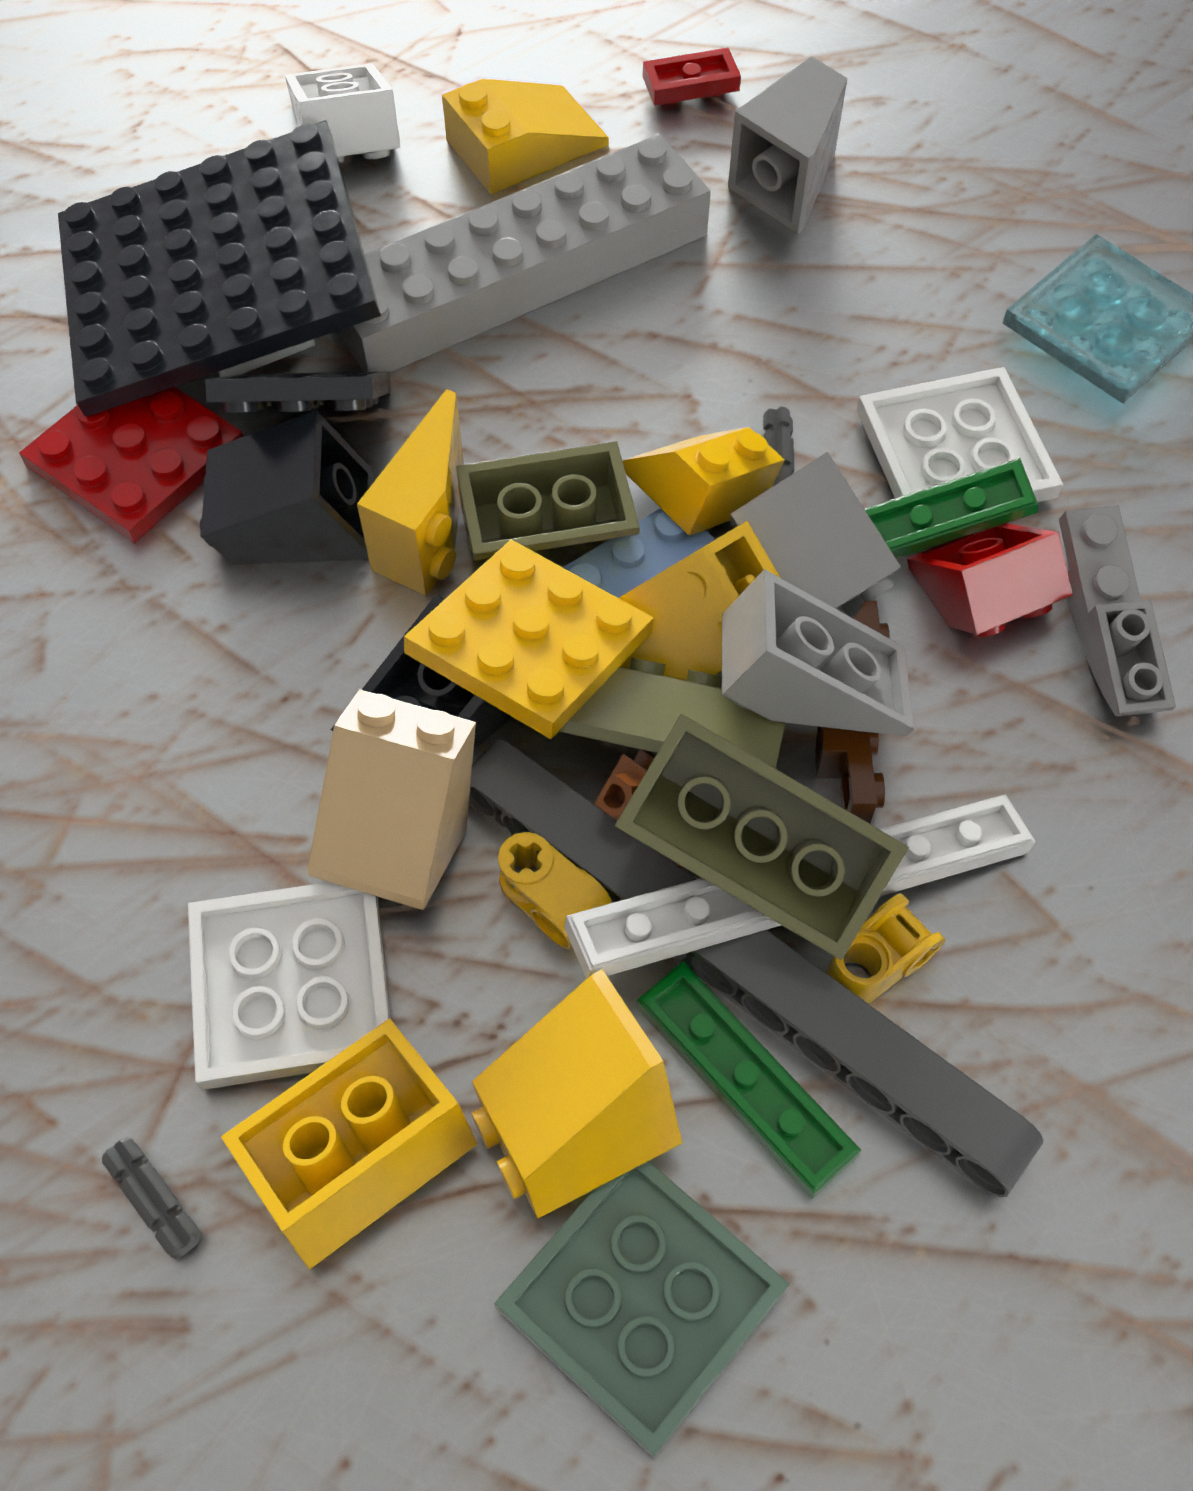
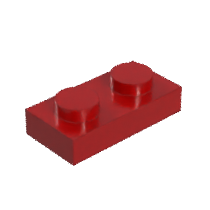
(691, 76)

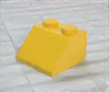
(706, 476)

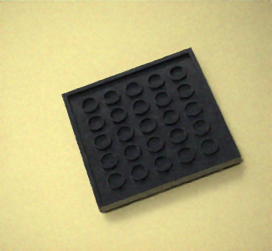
(211, 268)

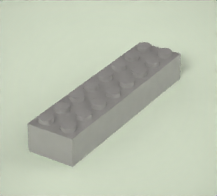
(527, 252)

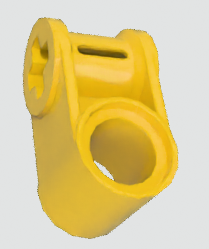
(550, 892)
(889, 947)

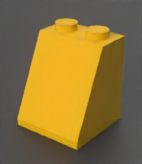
(576, 1100)

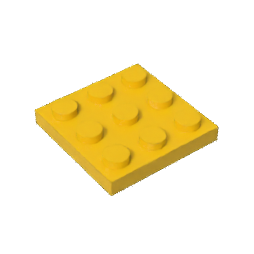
(529, 637)

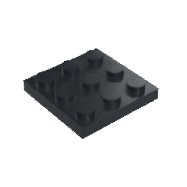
(298, 390)

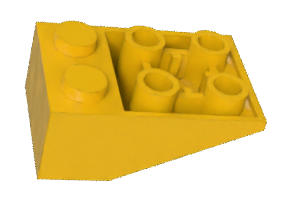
(691, 600)

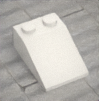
(354, 104)

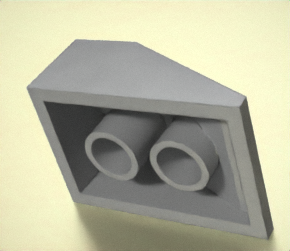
(811, 663)

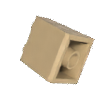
(393, 799)

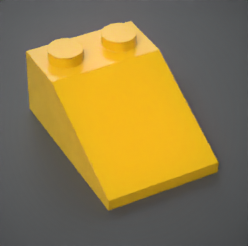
(517, 129)
(415, 503)

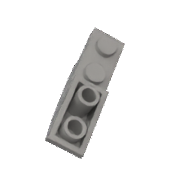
(1110, 617)

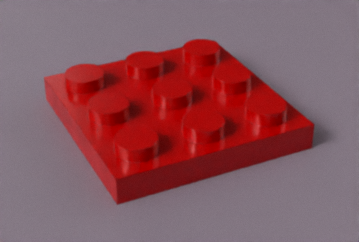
(130, 459)

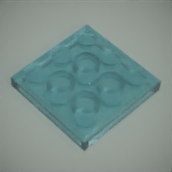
(1106, 317)

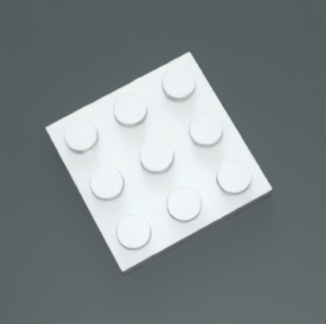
(953, 430)
(283, 981)

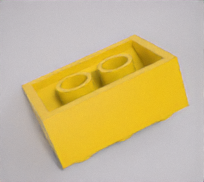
(350, 1142)

